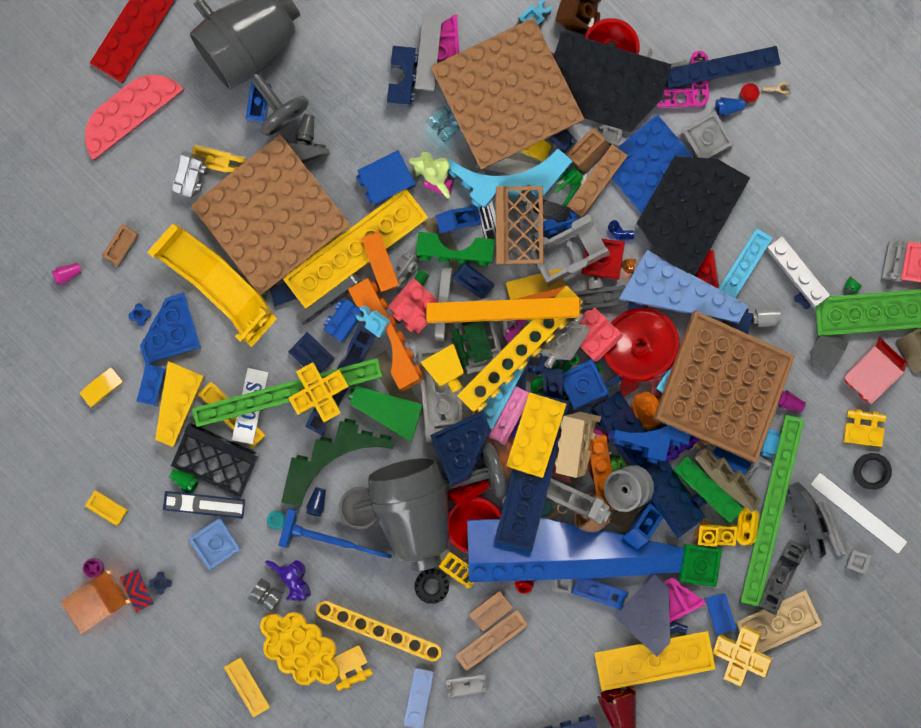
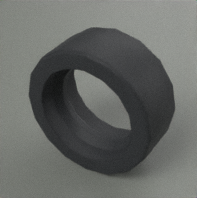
(886, 466)

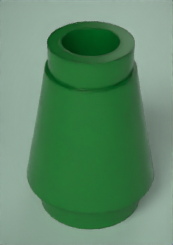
(185, 481)

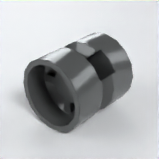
(265, 595)

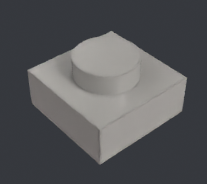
(858, 561)

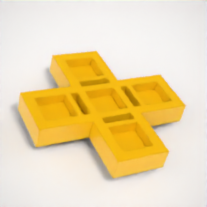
(318, 392)
(742, 656)

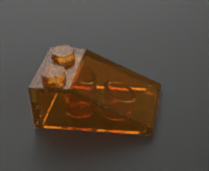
(95, 601)

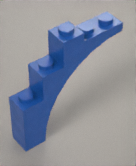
(654, 442)

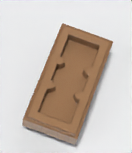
(120, 245)

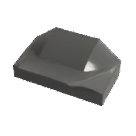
(827, 353)

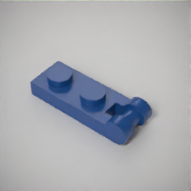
(599, 592)

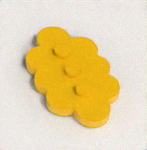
(299, 648)

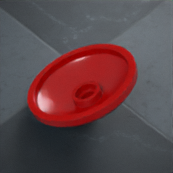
(615, 31)
(457, 518)

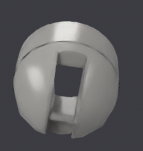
(594, 284)

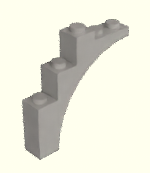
(577, 501)

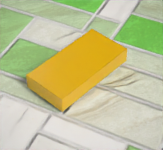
(106, 508)

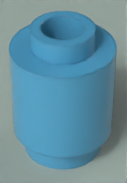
(770, 444)

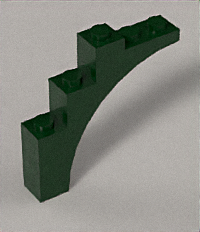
(347, 439)

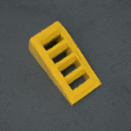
(446, 560)

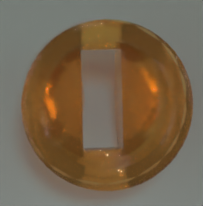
(628, 265)

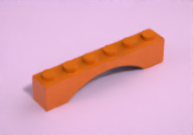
(403, 367)

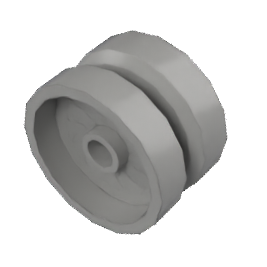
(628, 488)

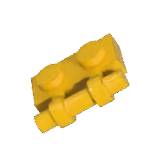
(864, 434)
(348, 661)

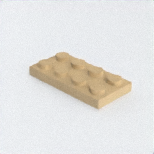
(792, 620)

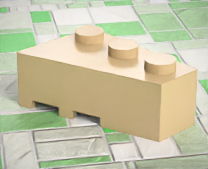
(574, 443)

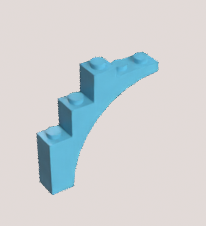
(484, 186)

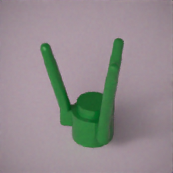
(570, 178)

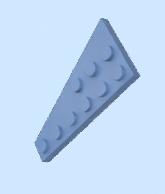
(673, 289)

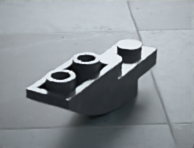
(807, 511)

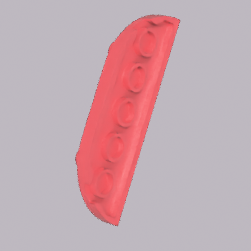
(127, 111)

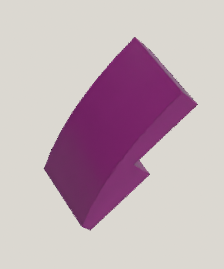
(513, 331)

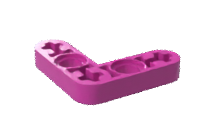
(689, 93)

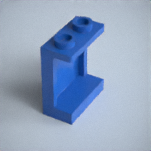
(385, 178)

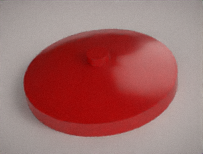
(647, 345)

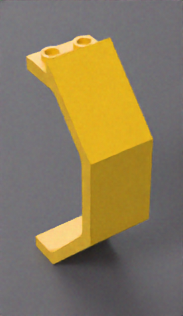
(216, 281)

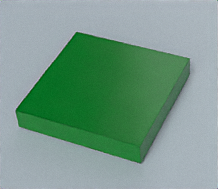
(700, 565)

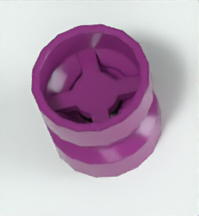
(93, 567)

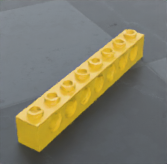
(468, 394)

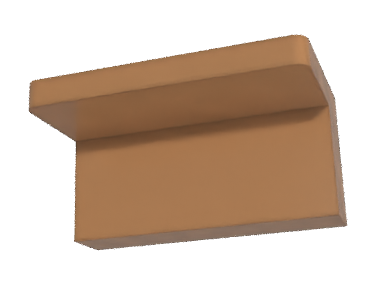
(588, 151)
(490, 610)

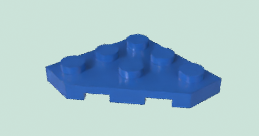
(170, 331)

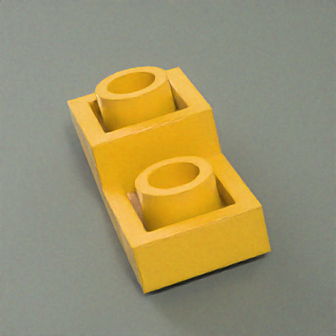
(101, 387)
(717, 535)

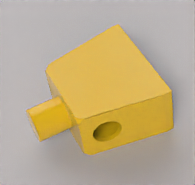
(445, 368)

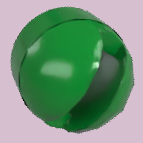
(853, 283)

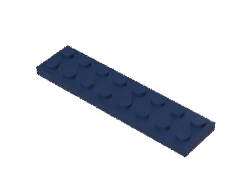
(669, 492)
(526, 502)

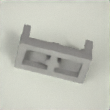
(466, 685)

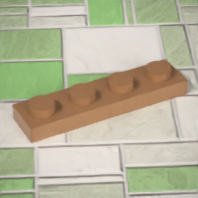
(597, 180)
(491, 640)

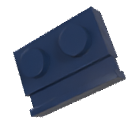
(310, 350)

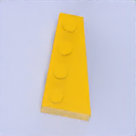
(177, 401)

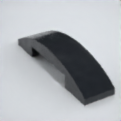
(781, 576)

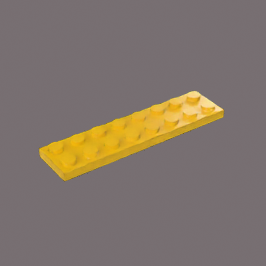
(347, 252)

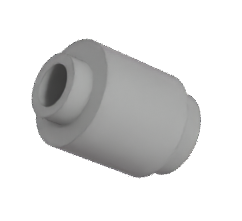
(766, 316)

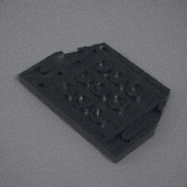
(610, 82)
(690, 209)

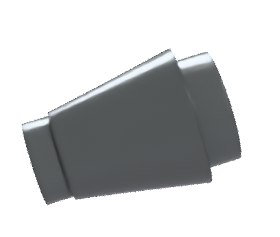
(306, 129)

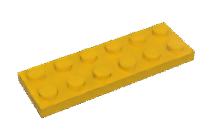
(639, 665)

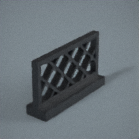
(217, 443)

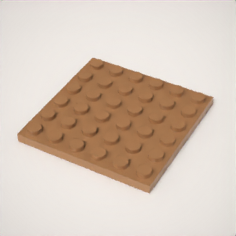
(507, 93)
(270, 215)
(724, 386)

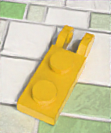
(217, 159)

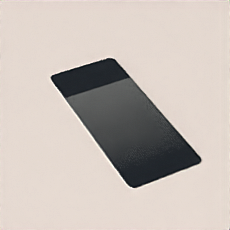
(554, 210)

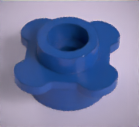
(139, 309)

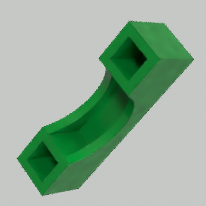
(430, 247)
(707, 489)

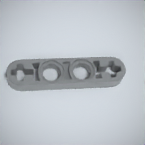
(445, 295)

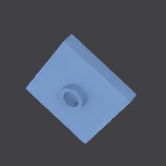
(214, 544)

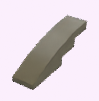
(731, 482)

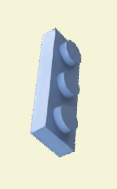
(418, 698)

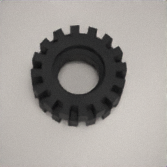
(443, 586)

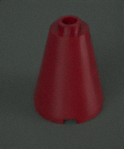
(619, 707)

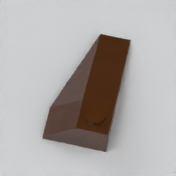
(578, 14)

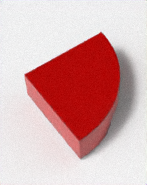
(627, 387)

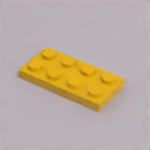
(536, 435)

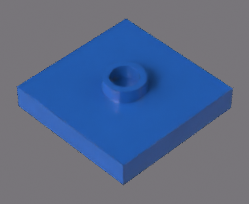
(584, 384)

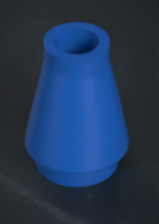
(729, 105)

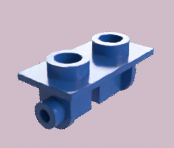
(552, 228)

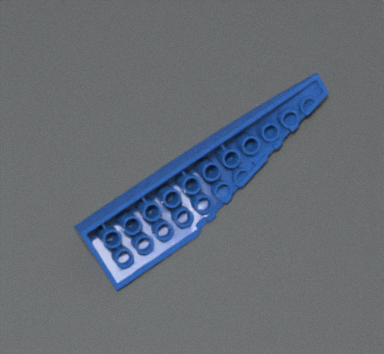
(564, 553)

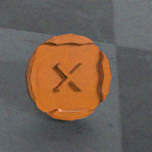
(645, 407)

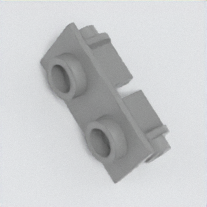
(894, 261)
(408, 265)

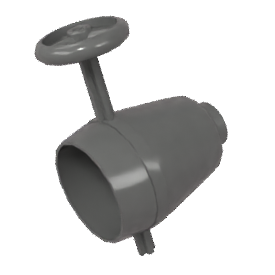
(242, 41)
(413, 505)

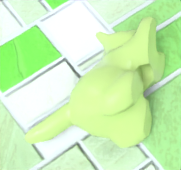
(433, 170)

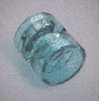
(443, 123)

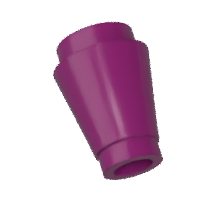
(791, 402)

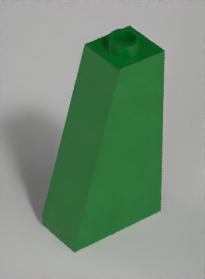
(391, 411)

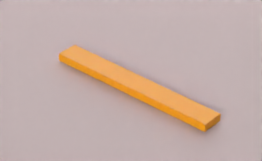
(503, 310)

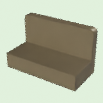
(911, 349)

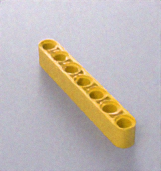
(369, 630)

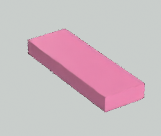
(509, 415)

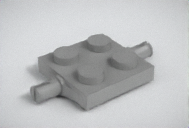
(565, 342)

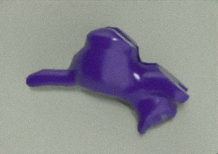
(292, 576)

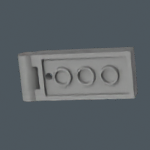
(437, 400)

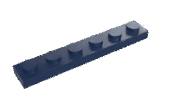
(723, 67)

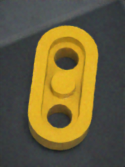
(747, 526)

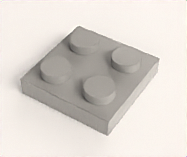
(707, 136)

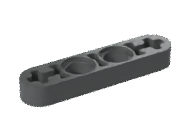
(328, 300)

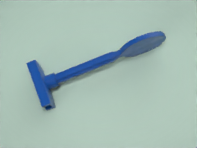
(292, 529)

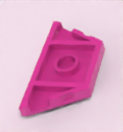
(448, 39)
(681, 599)

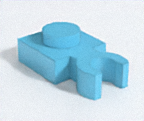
(534, 12)
(374, 321)

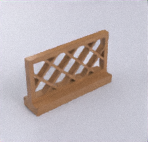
(503, 229)

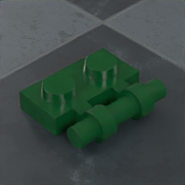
(477, 341)

